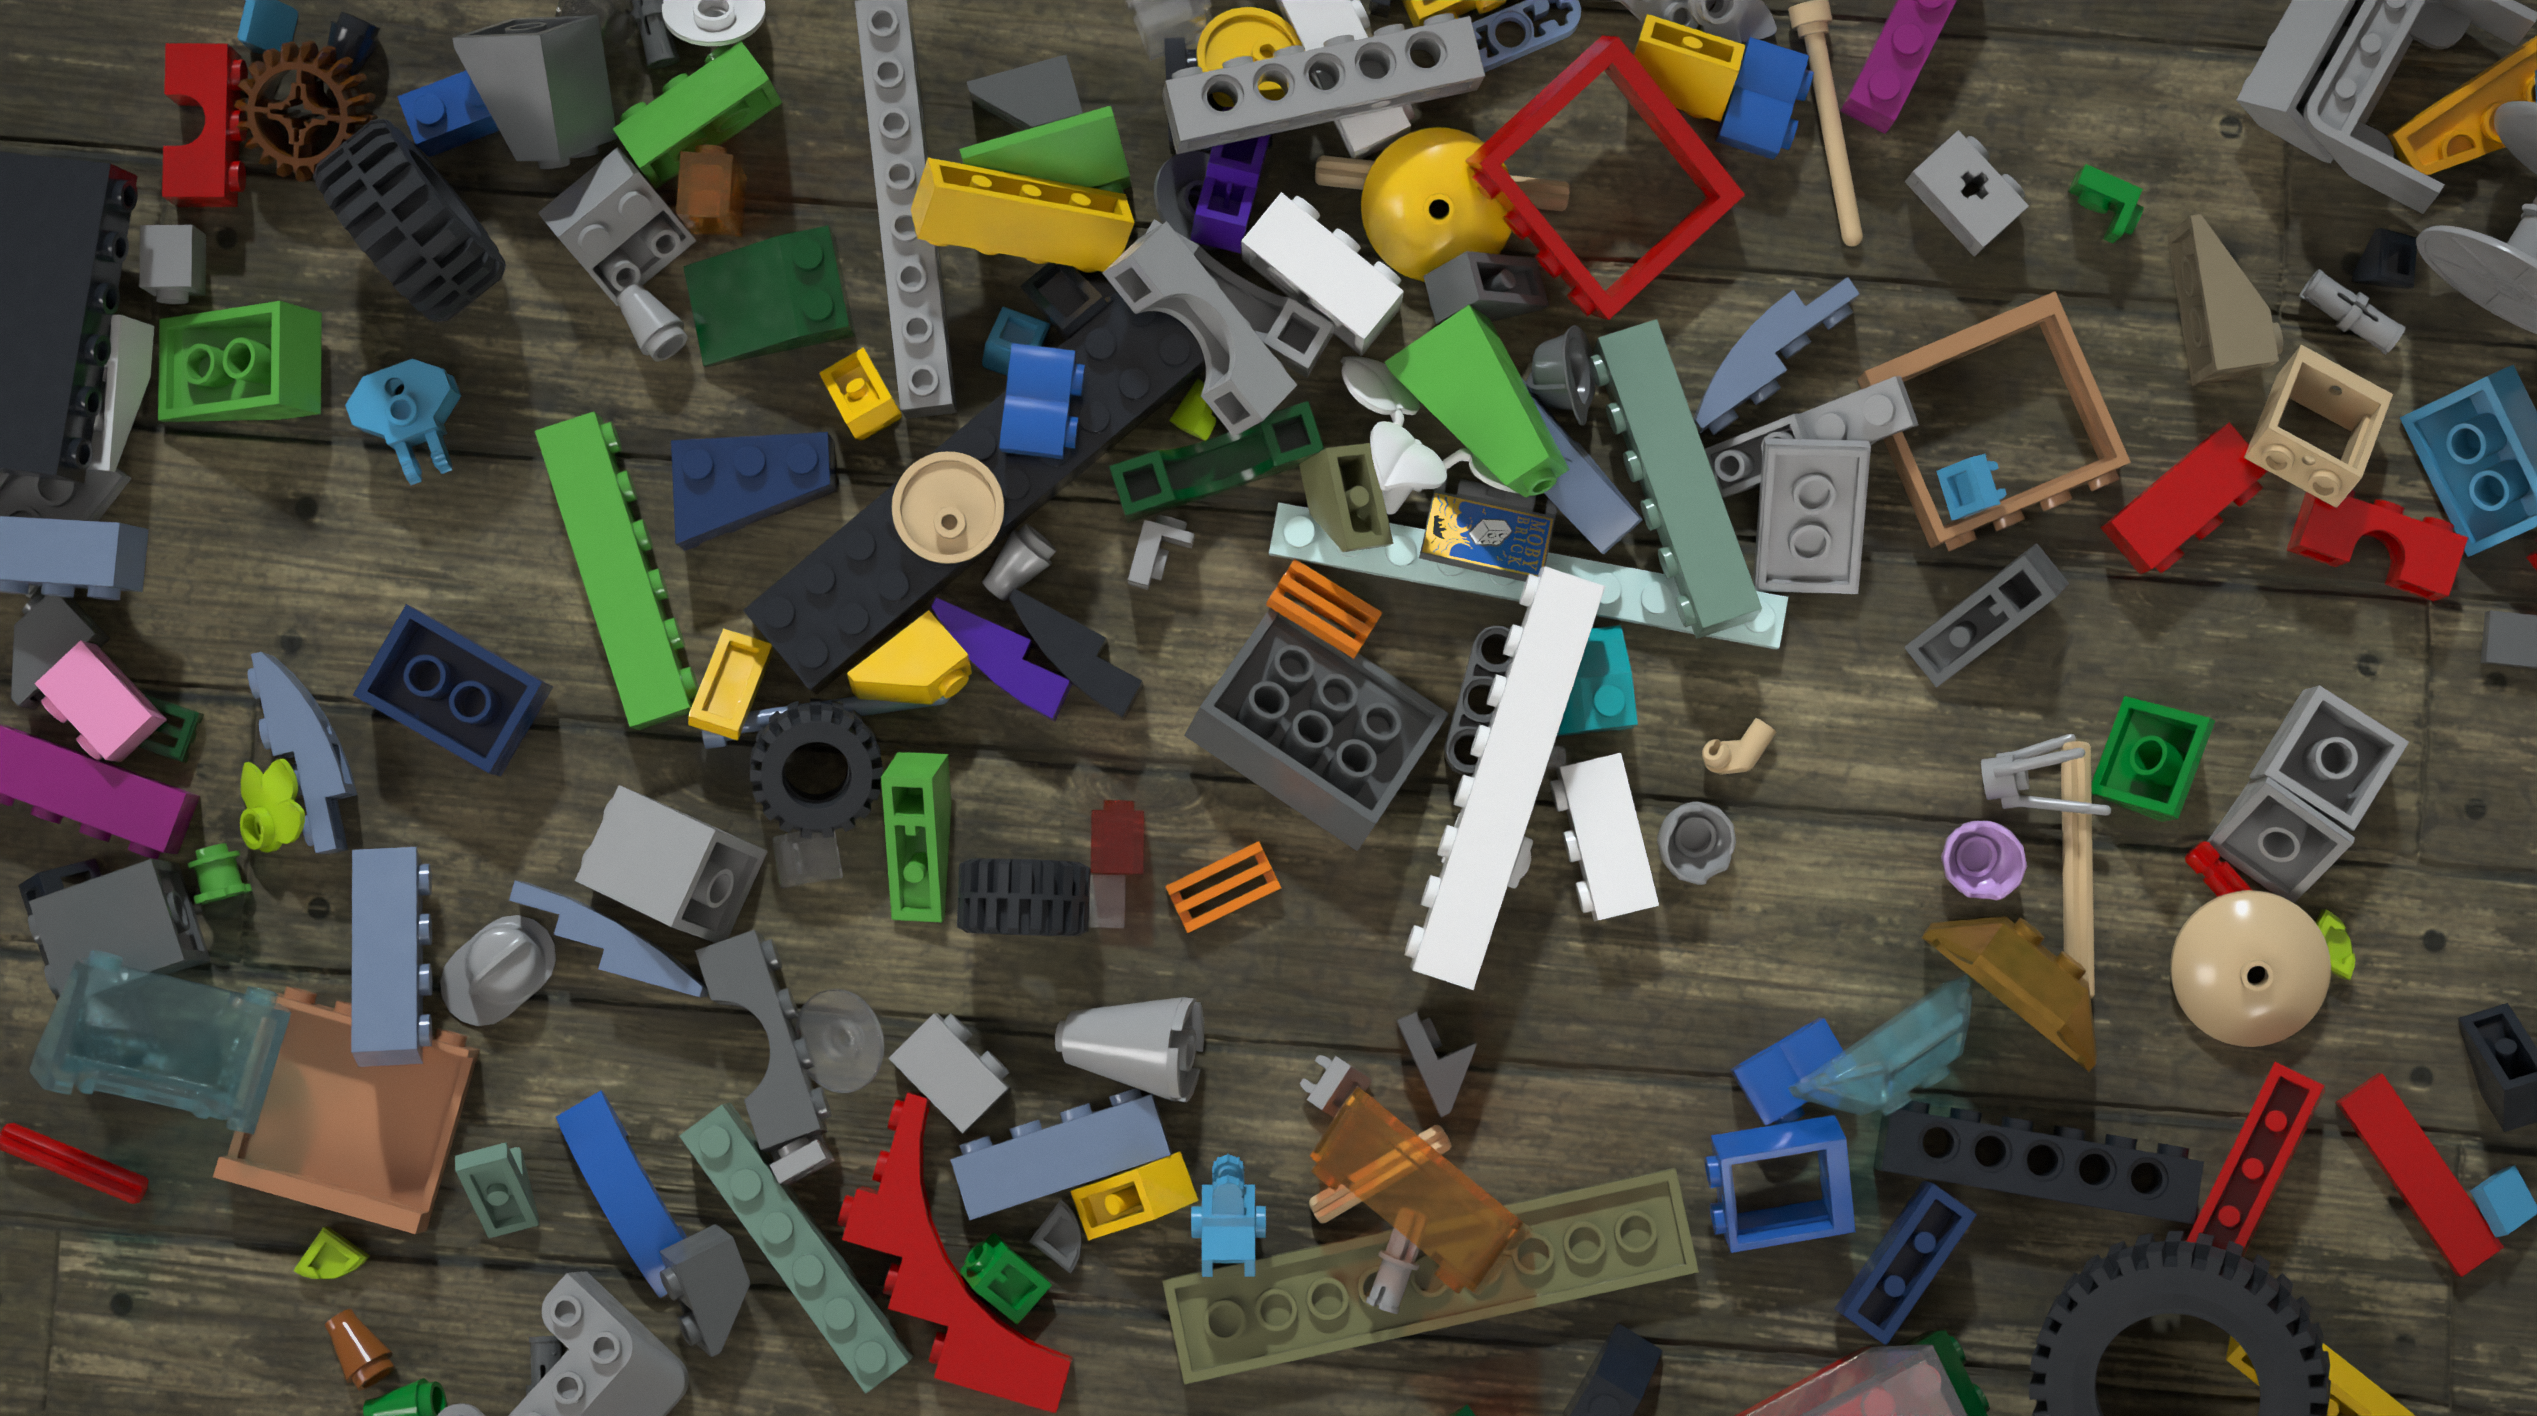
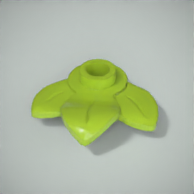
(271, 807)

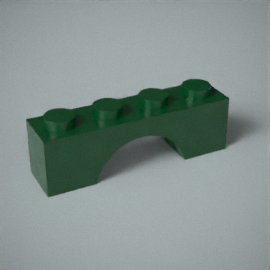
(1216, 465)

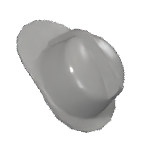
(497, 970)

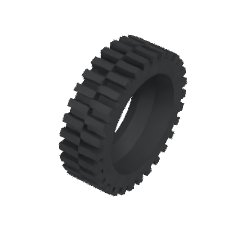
(2187, 1281)

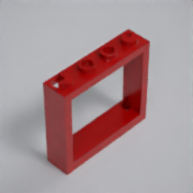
(1669, 126)

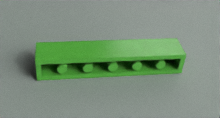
(616, 569)

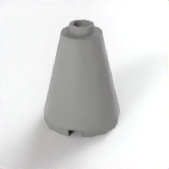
(1138, 1044)

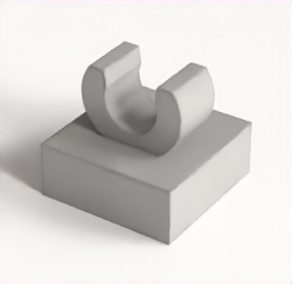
(1335, 1084)

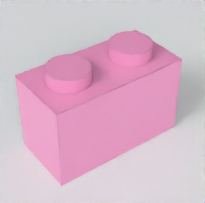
(98, 703)

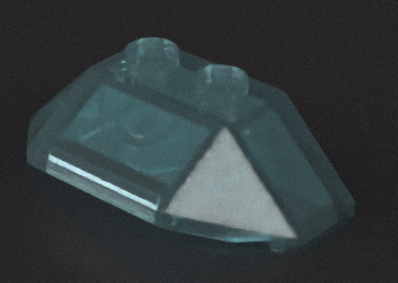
(1896, 1055)

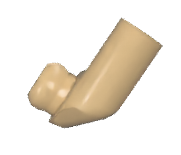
(1738, 755)

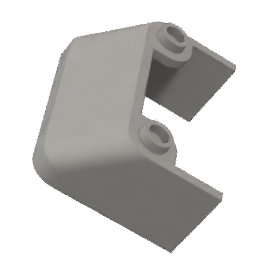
(2365, 66)

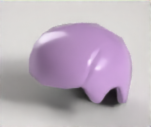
(1984, 860)

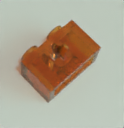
(711, 192)

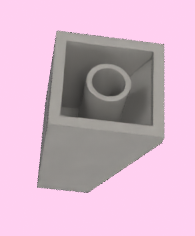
(670, 866)

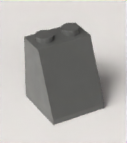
(543, 85)
(128, 913)

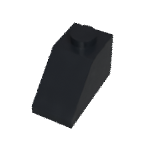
(2503, 1064)
(1616, 1376)

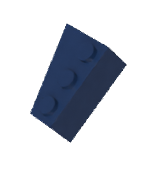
(744, 479)

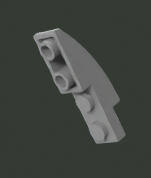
(1860, 416)

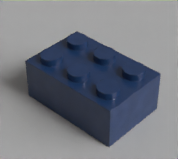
(453, 691)

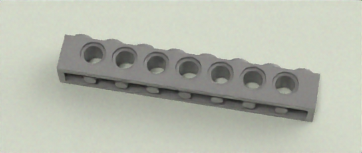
(898, 163)

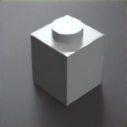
(172, 262)

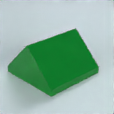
(2151, 758)

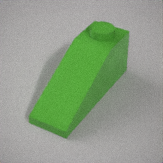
(917, 834)

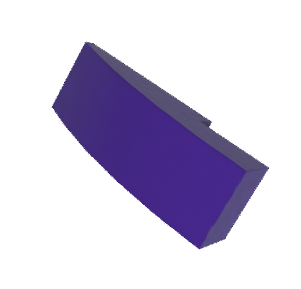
(1229, 192)
(1004, 658)

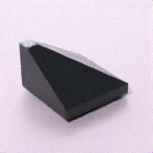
(2387, 260)

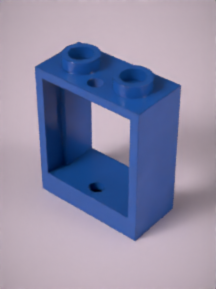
(1791, 1222)

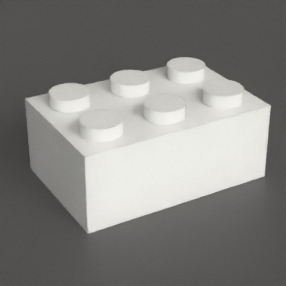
(1323, 271)

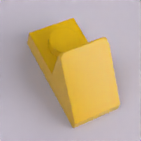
(860, 395)

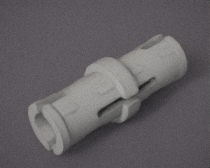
(2352, 312)

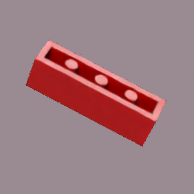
(2259, 1158)

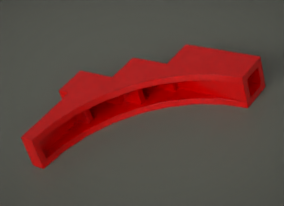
(898, 1220)

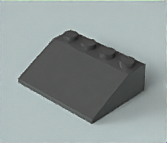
(1316, 727)

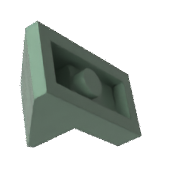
(498, 1188)

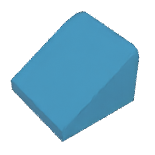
(266, 25)
(1009, 329)

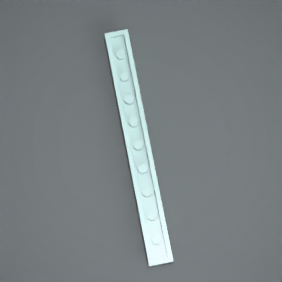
(1628, 592)

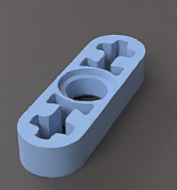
(1550, 30)

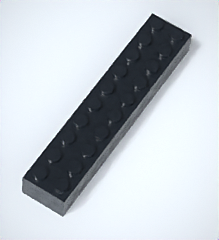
(871, 582)

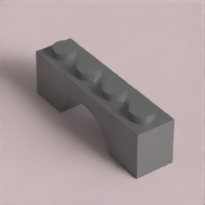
(785, 1102)

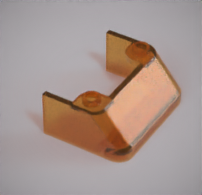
(1418, 1192)

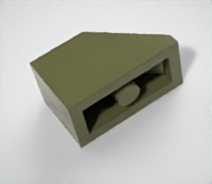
(1347, 497)

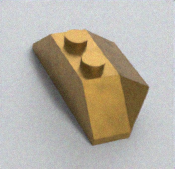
(2025, 977)

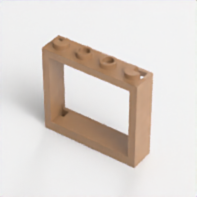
(2083, 390)

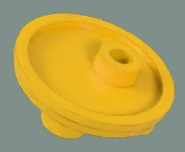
(1244, 33)

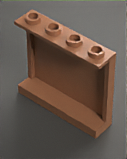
(352, 1134)

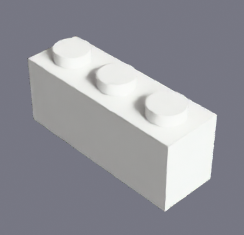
(1604, 837)

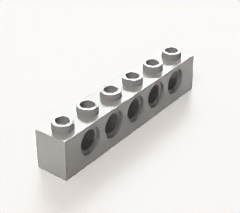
(1199, 126)

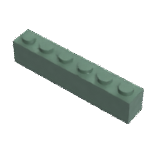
(1675, 480)
(797, 1247)

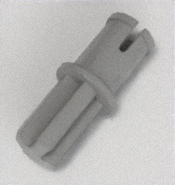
(1393, 1273)

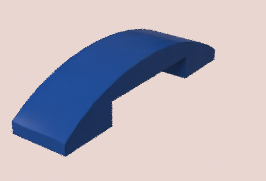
(620, 1184)

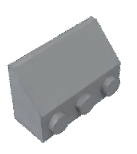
(2293, 67)

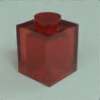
(1118, 839)

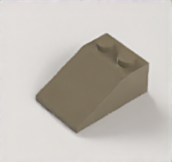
(2221, 313)

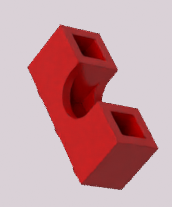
(209, 167)
(2420, 552)

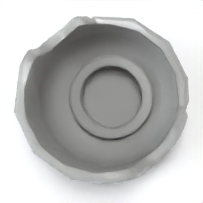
(1696, 842)

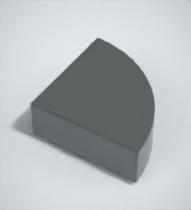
(1060, 1236)

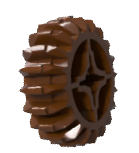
(312, 71)

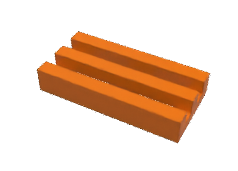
(1334, 594)
(1263, 867)

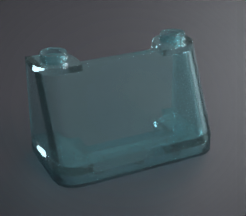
(162, 1041)

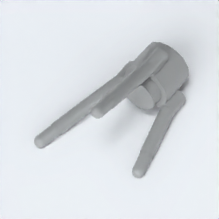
(2008, 775)

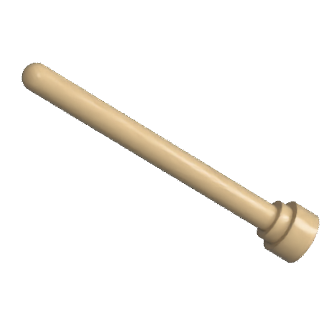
(1812, 23)

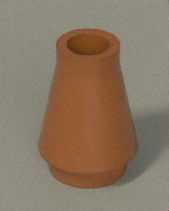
(359, 1351)

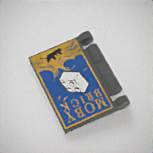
(1488, 531)

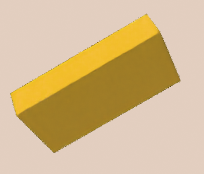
(730, 684)

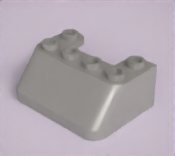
(610, 1362)

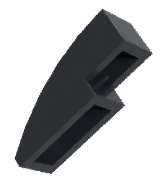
(1077, 655)

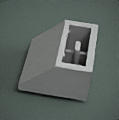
(616, 225)

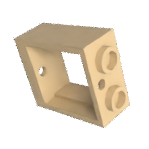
(2356, 407)

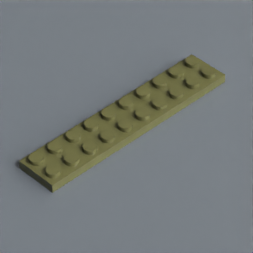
(1317, 1295)

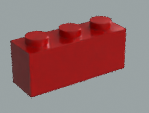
(2185, 501)

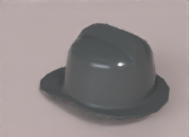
(1563, 373)

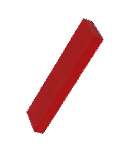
(2419, 1174)

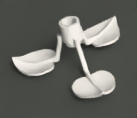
(1398, 458)

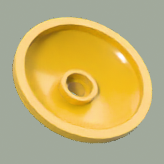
(1403, 185)

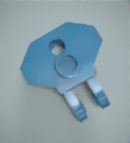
(409, 417)
(1228, 1218)

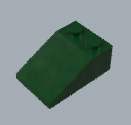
(769, 297)

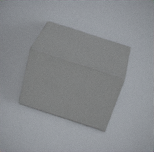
(2278, 839)

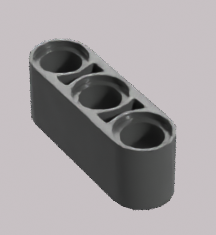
(1477, 674)

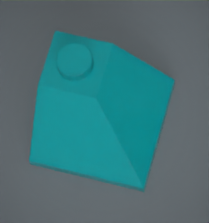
(1603, 687)

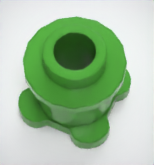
(217, 874)

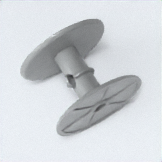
(2482, 267)

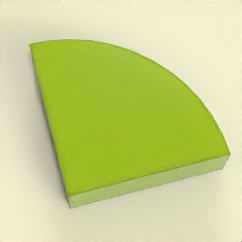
(1194, 413)
(2338, 944)
(330, 1257)

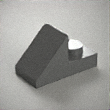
(1440, 1075)

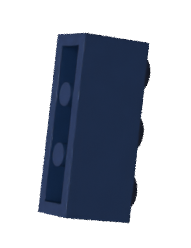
(1905, 1262)

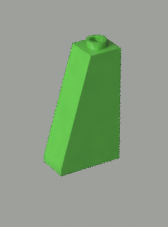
(1478, 394)

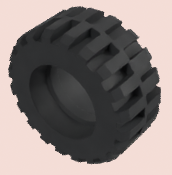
(409, 220)

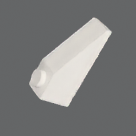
(121, 390)

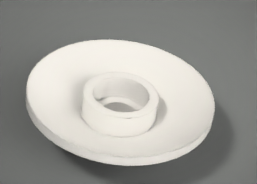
(713, 20)

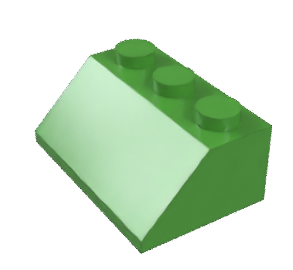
(697, 111)
(1071, 151)

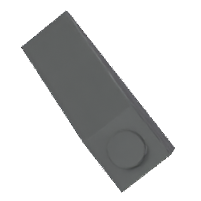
(1987, 615)

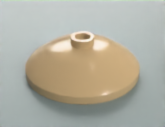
(2228, 940)

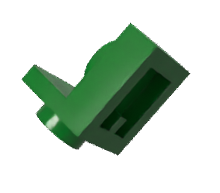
(2105, 192)
(1004, 1278)

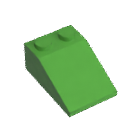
(240, 364)

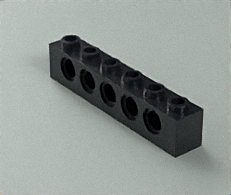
(2169, 1197)

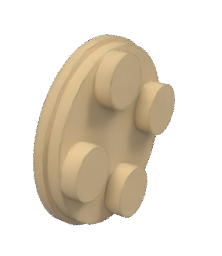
(948, 507)

